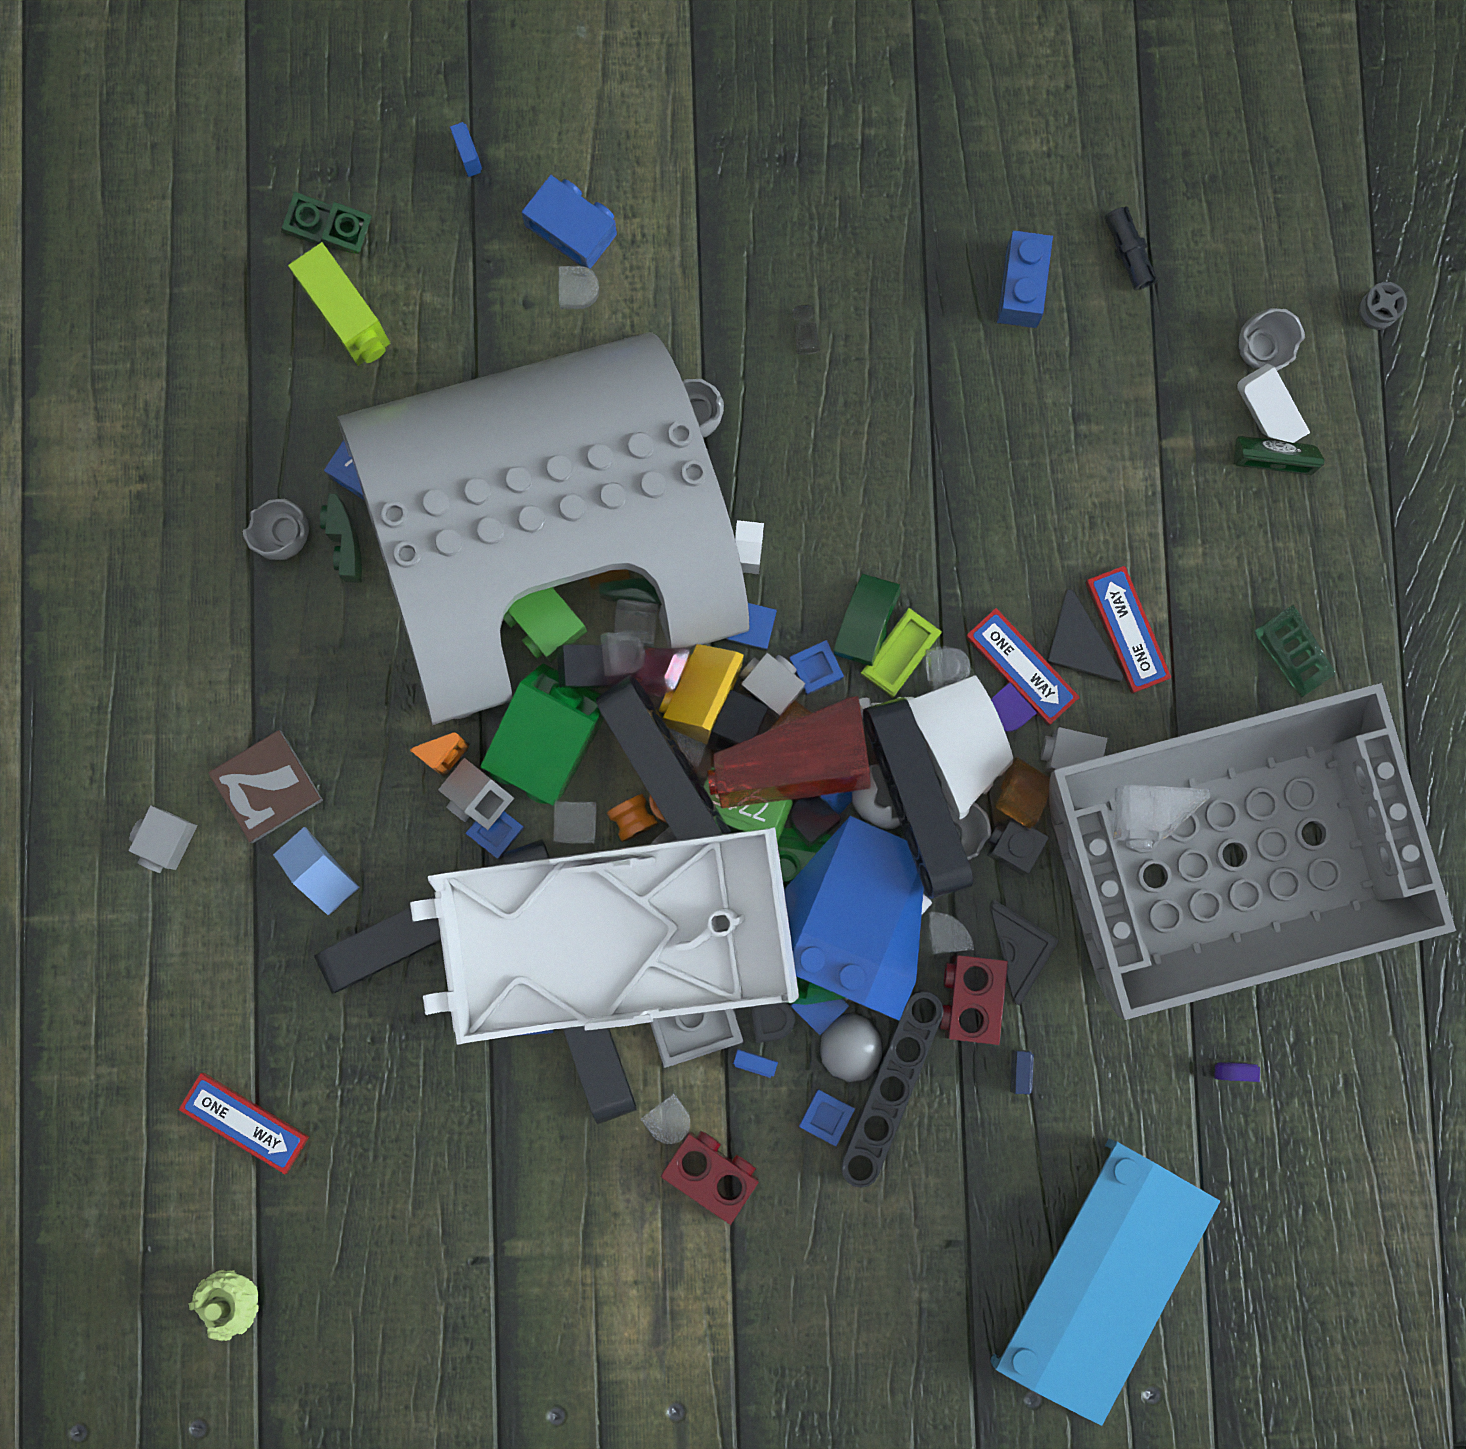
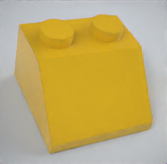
(701, 691)

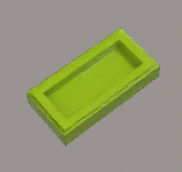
(901, 653)

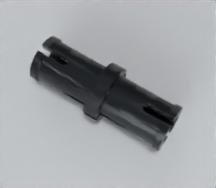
(1130, 248)

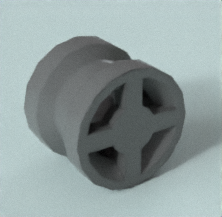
(1389, 298)

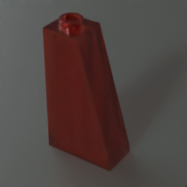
(797, 760)

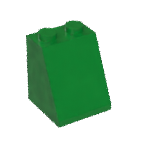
(543, 736)

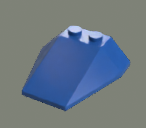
(858, 917)

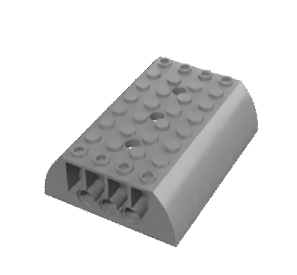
(1288, 901)

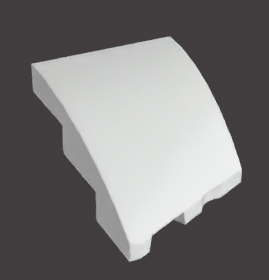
(963, 740)

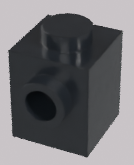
(737, 721)
(1016, 845)

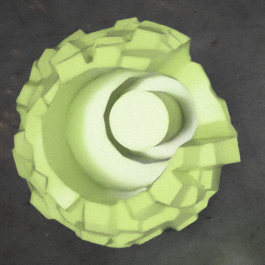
(225, 1304)

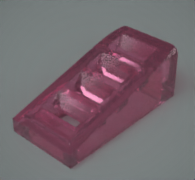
(661, 670)

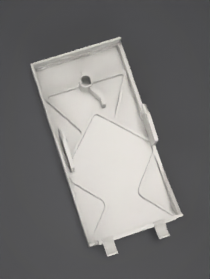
(613, 936)

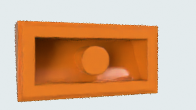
(442, 752)

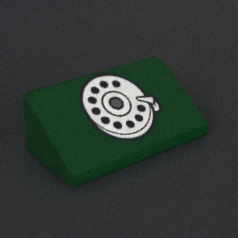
(1277, 455)

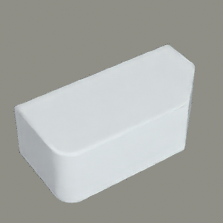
(1272, 405)
(749, 545)

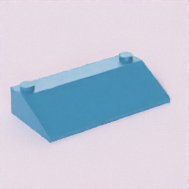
(1107, 1284)

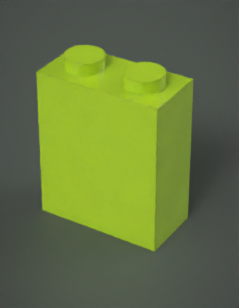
(340, 304)

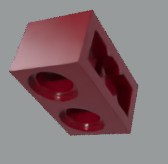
(986, 1001)
(703, 1185)

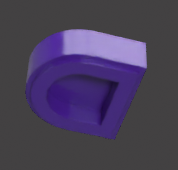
(1012, 708)
(1237, 1071)

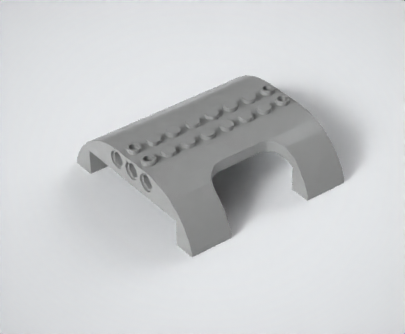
(538, 486)

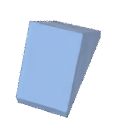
(315, 871)

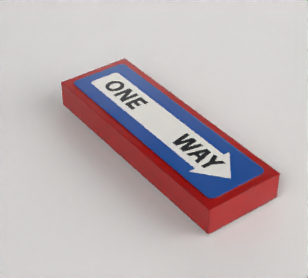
(1128, 629)
(1022, 666)
(243, 1123)

